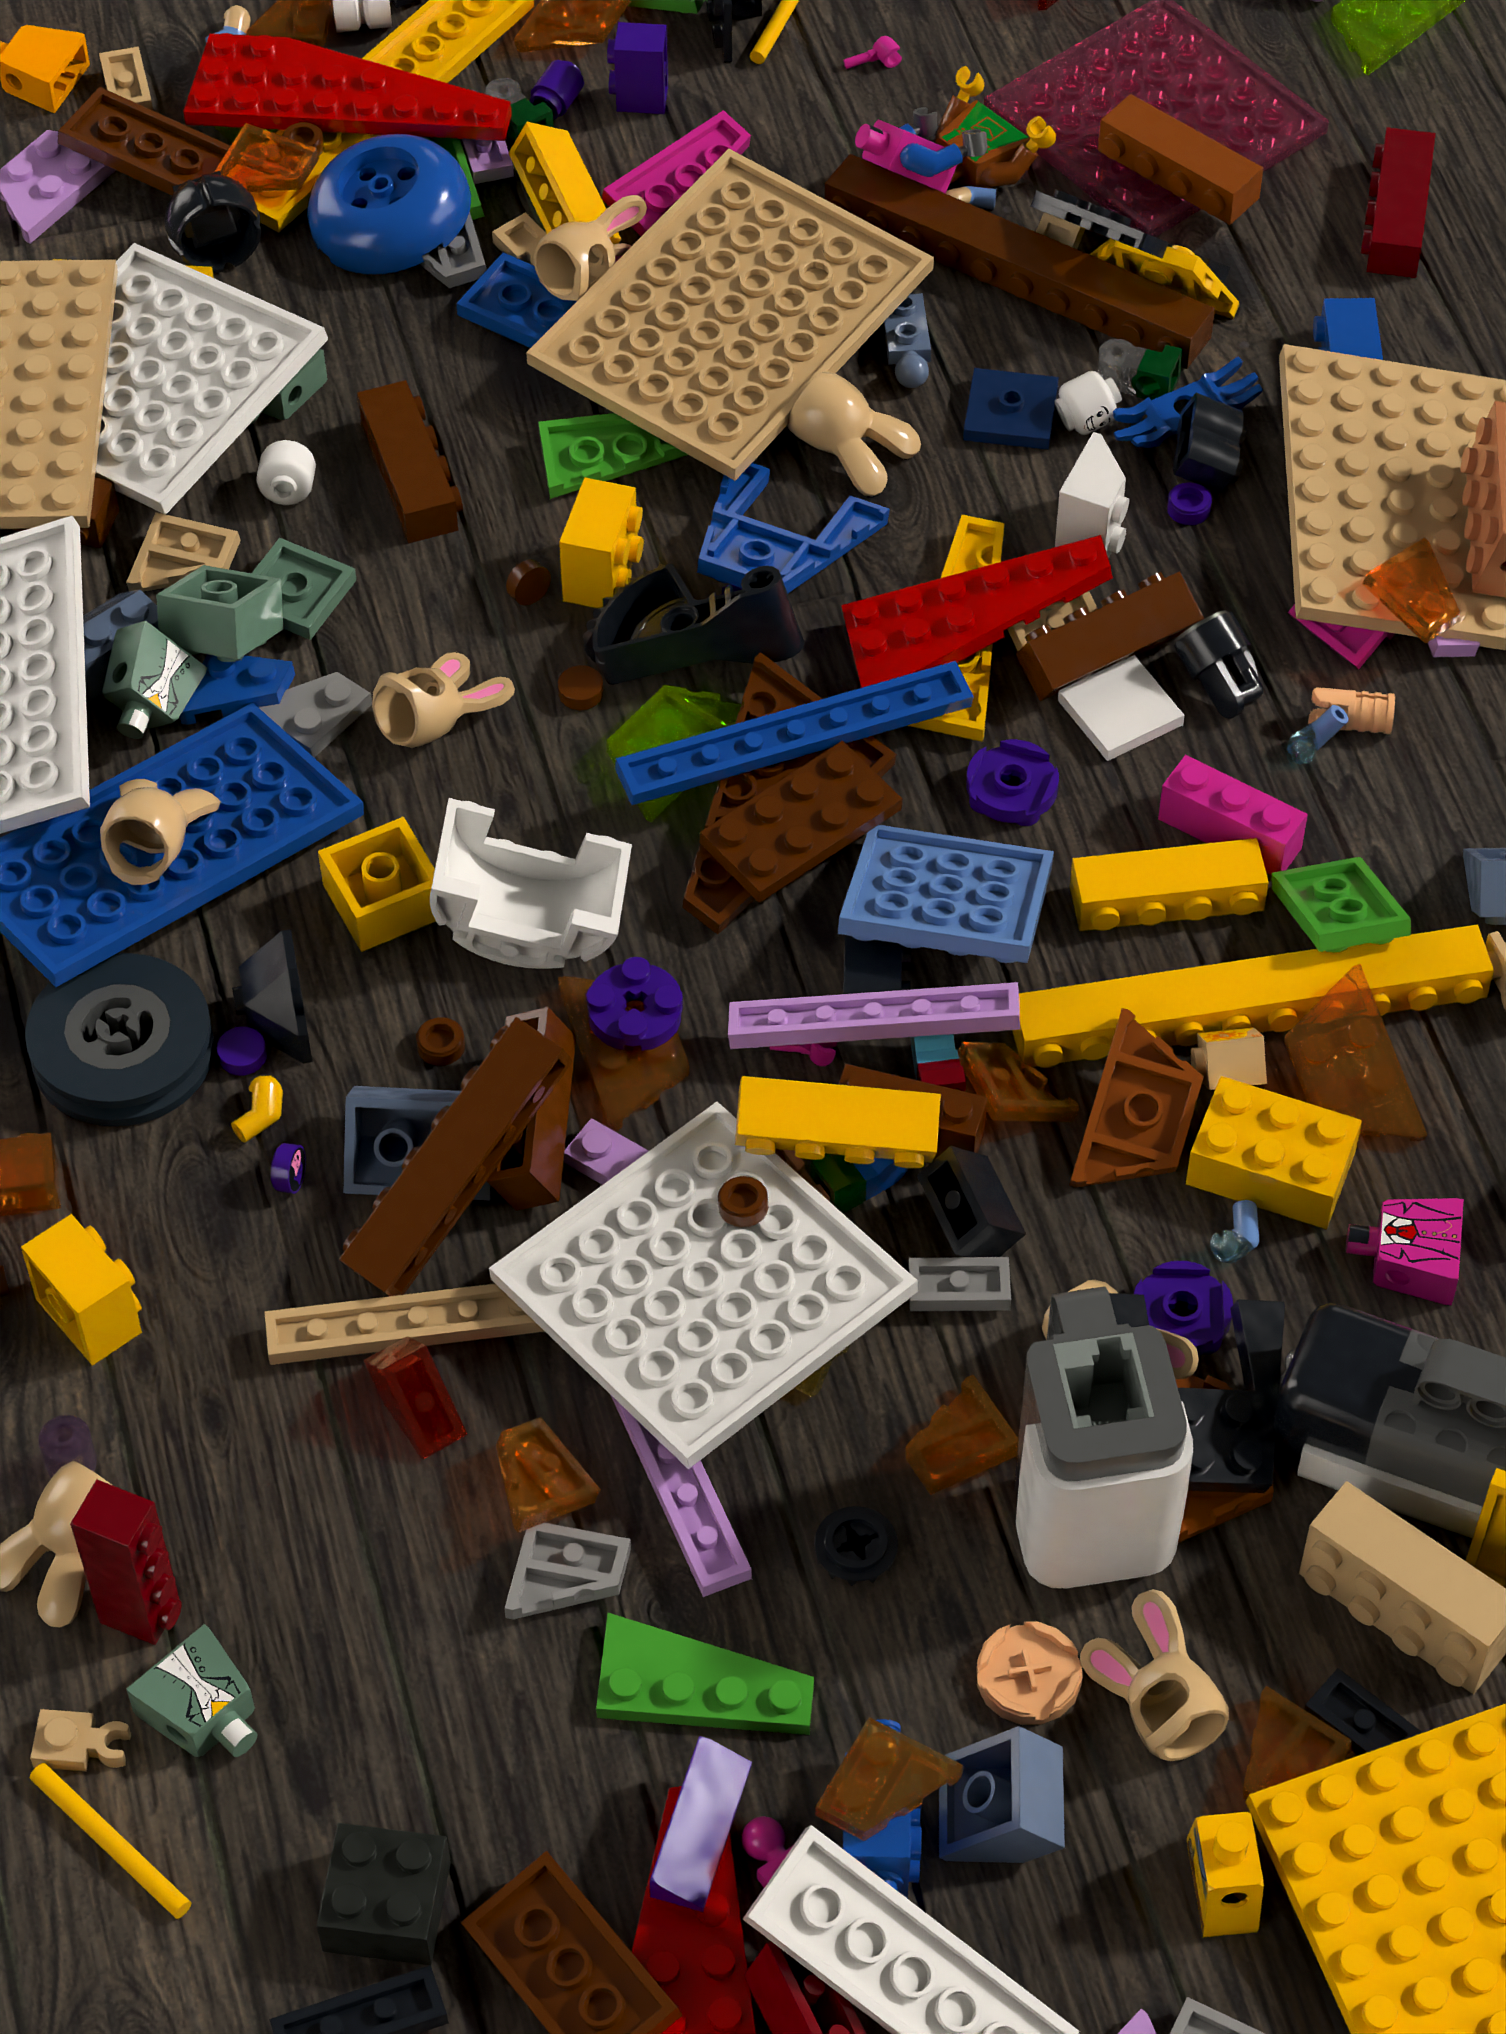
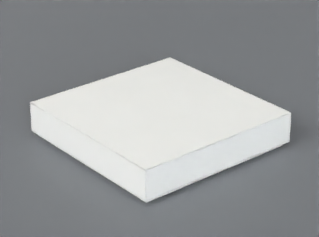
(1121, 707)

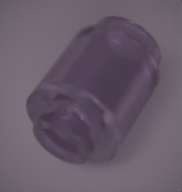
(64, 1441)

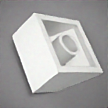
(1093, 499)

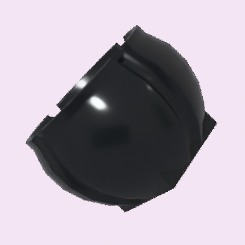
(217, 236)

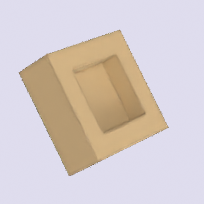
(1060, 230)

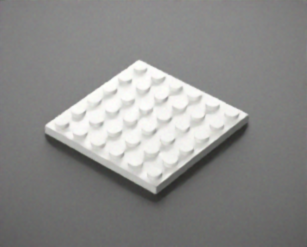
(187, 373)
(694, 1315)

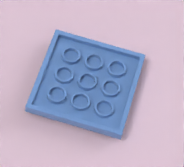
(946, 893)

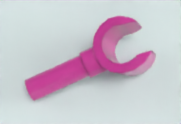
(883, 49)
(817, 1054)

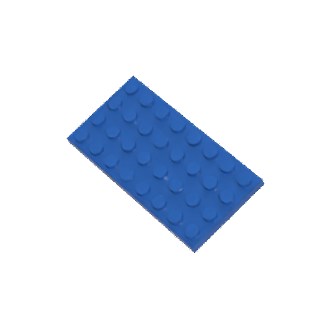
(74, 913)

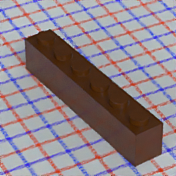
(455, 1158)

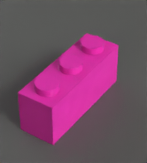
(1225, 809)

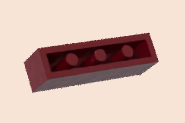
(1400, 202)
(126, 1562)
(797, 1999)

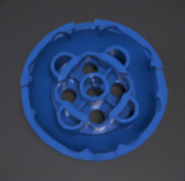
(412, 201)

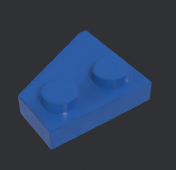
(238, 684)

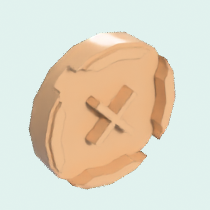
(1029, 1673)

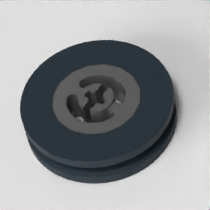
(117, 1075)

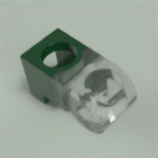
(521, 107)
(1138, 369)

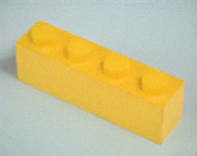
(556, 177)
(1168, 884)
(837, 1120)

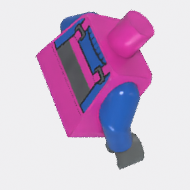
(913, 156)

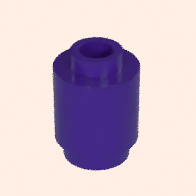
(558, 87)

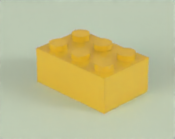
(1273, 1152)

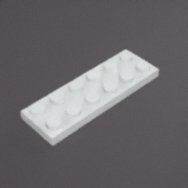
(887, 1950)

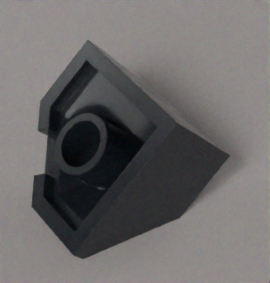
(273, 997)

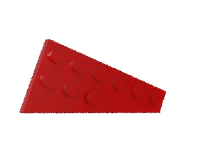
(966, 610)

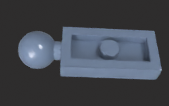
(908, 341)

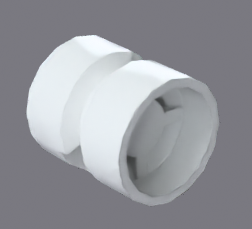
(353, 13)

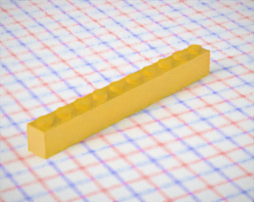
(1250, 993)

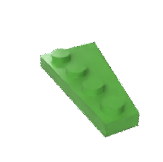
(597, 449)
(688, 1682)

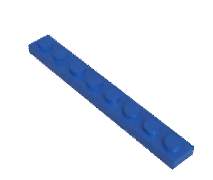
(793, 732)

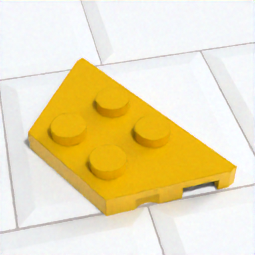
(1177, 270)

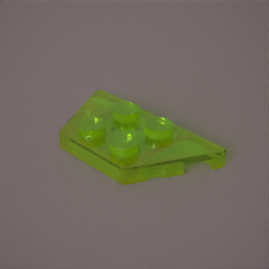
(1386, 27)
(666, 718)

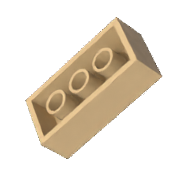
(1407, 1587)

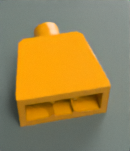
(43, 65)

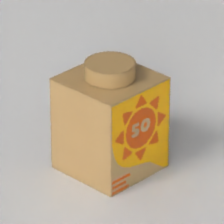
(1230, 1054)

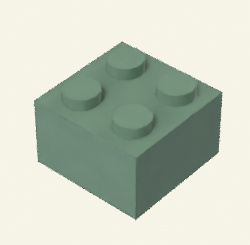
(221, 612)

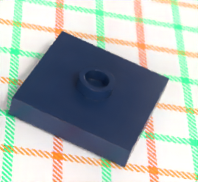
(1011, 408)

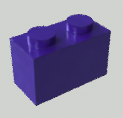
(640, 67)

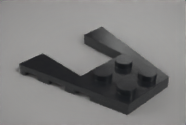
(1109, 225)
(1231, 1427)

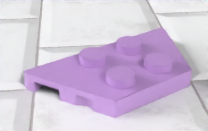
(47, 183)

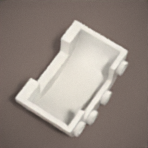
(525, 901)

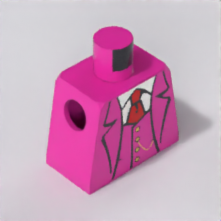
(1414, 1247)

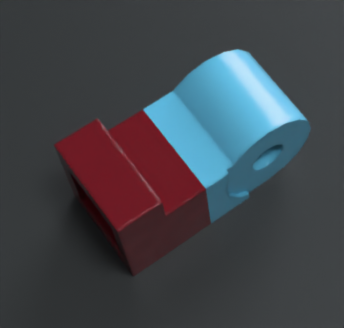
(938, 1061)

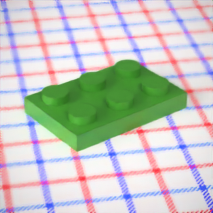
(1341, 904)

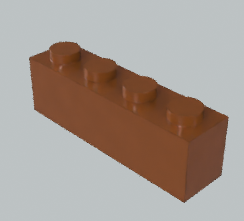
(1180, 159)

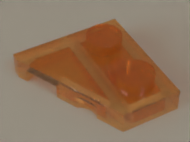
(541, 1475)

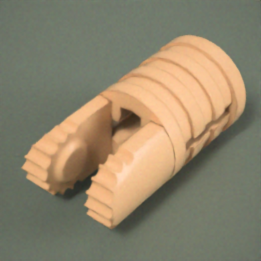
(1364, 710)

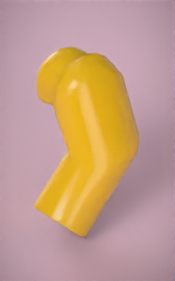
(264, 1111)

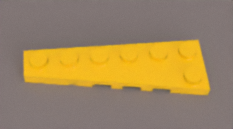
(975, 545)

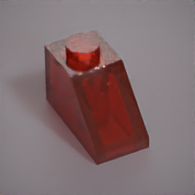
(416, 1395)

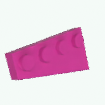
(678, 167)

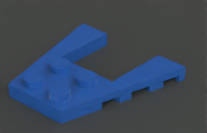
(740, 543)

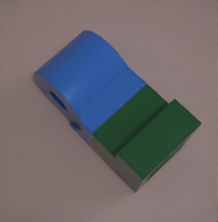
(854, 1183)

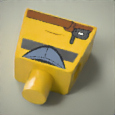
(1223, 1863)

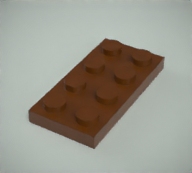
(140, 141)
(800, 821)
(567, 1957)

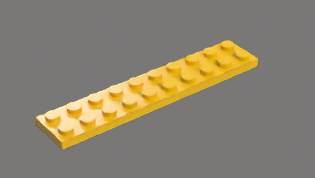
(431, 43)

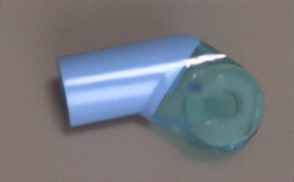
(1306, 741)
(1242, 1238)

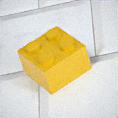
(600, 542)
(379, 883)
(83, 1288)

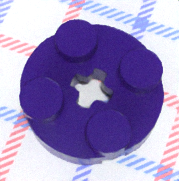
(1008, 803)
(634, 982)
(1201, 1292)

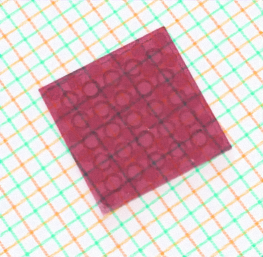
(1177, 68)

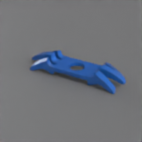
(1164, 416)

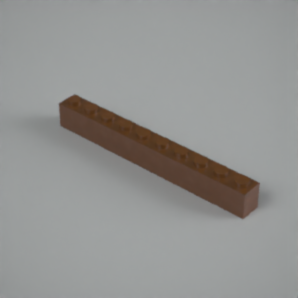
(1022, 260)

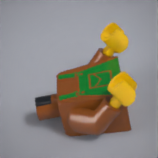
(1008, 149)

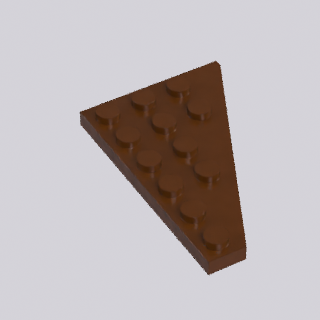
(712, 891)

